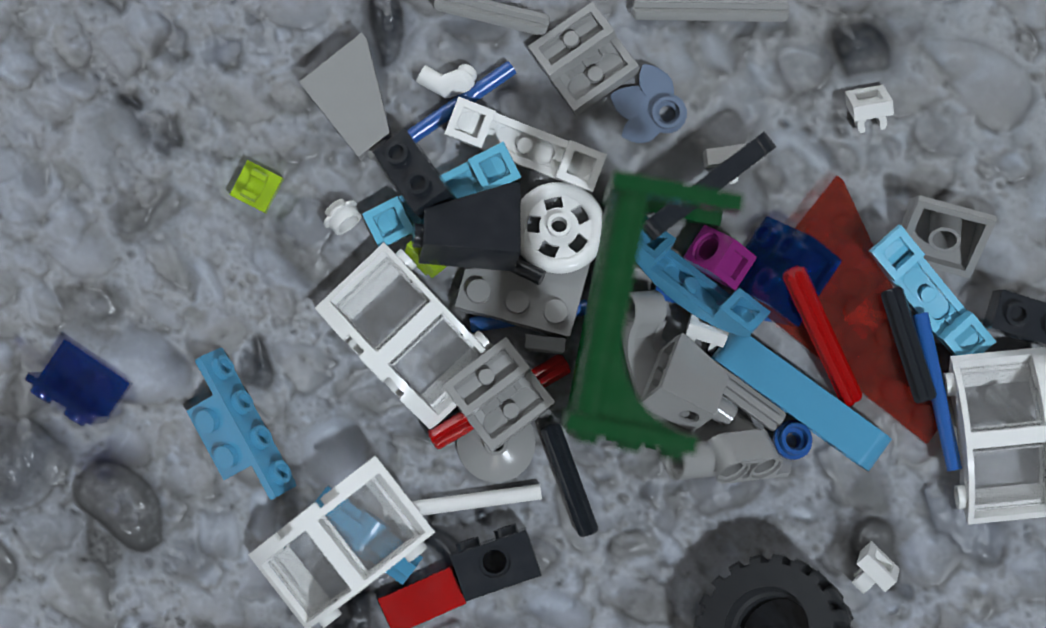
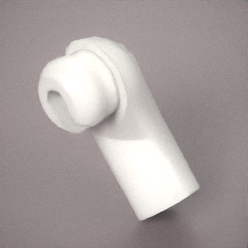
(449, 84)

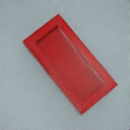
(422, 599)

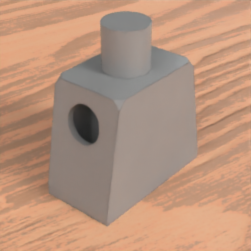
(687, 386)

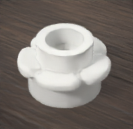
(342, 216)

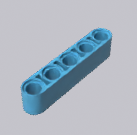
(803, 399)

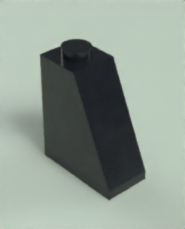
(473, 230)

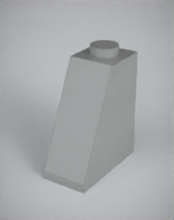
(351, 97)

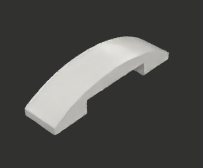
(527, 145)

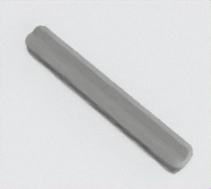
(712, 10)

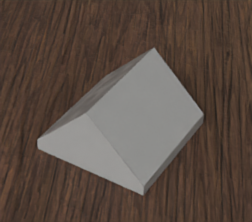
(948, 233)

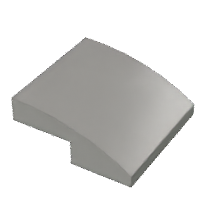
(584, 58)
(498, 394)

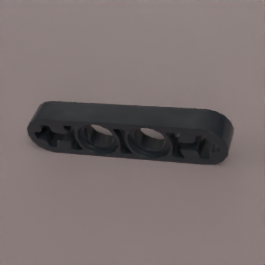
(715, 179)

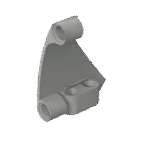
(730, 452)

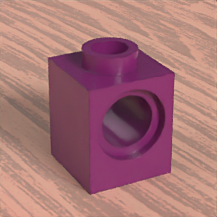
(720, 257)

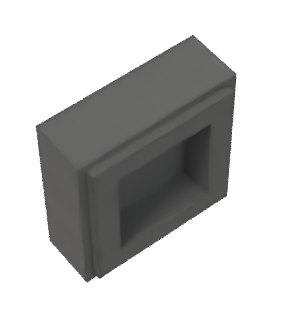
(545, 344)

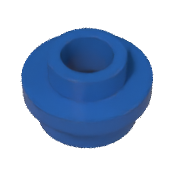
(802, 435)

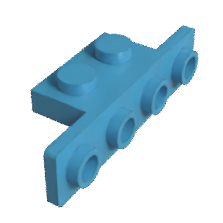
(235, 429)

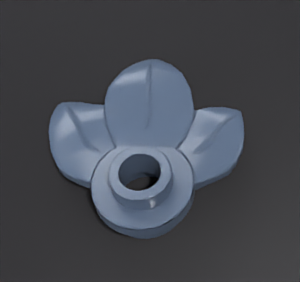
(643, 103)

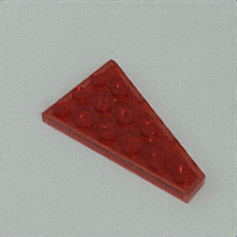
(857, 311)

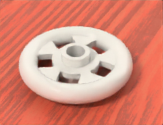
(572, 197)

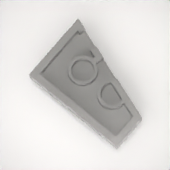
(517, 301)

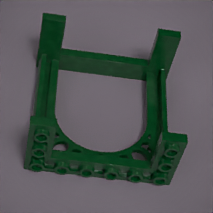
(600, 391)

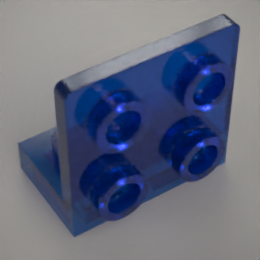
(778, 250)
(80, 384)

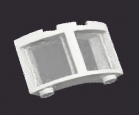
(406, 329)
(1000, 433)
(345, 548)

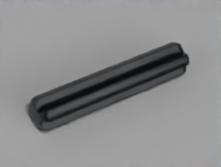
(908, 345)
(569, 479)

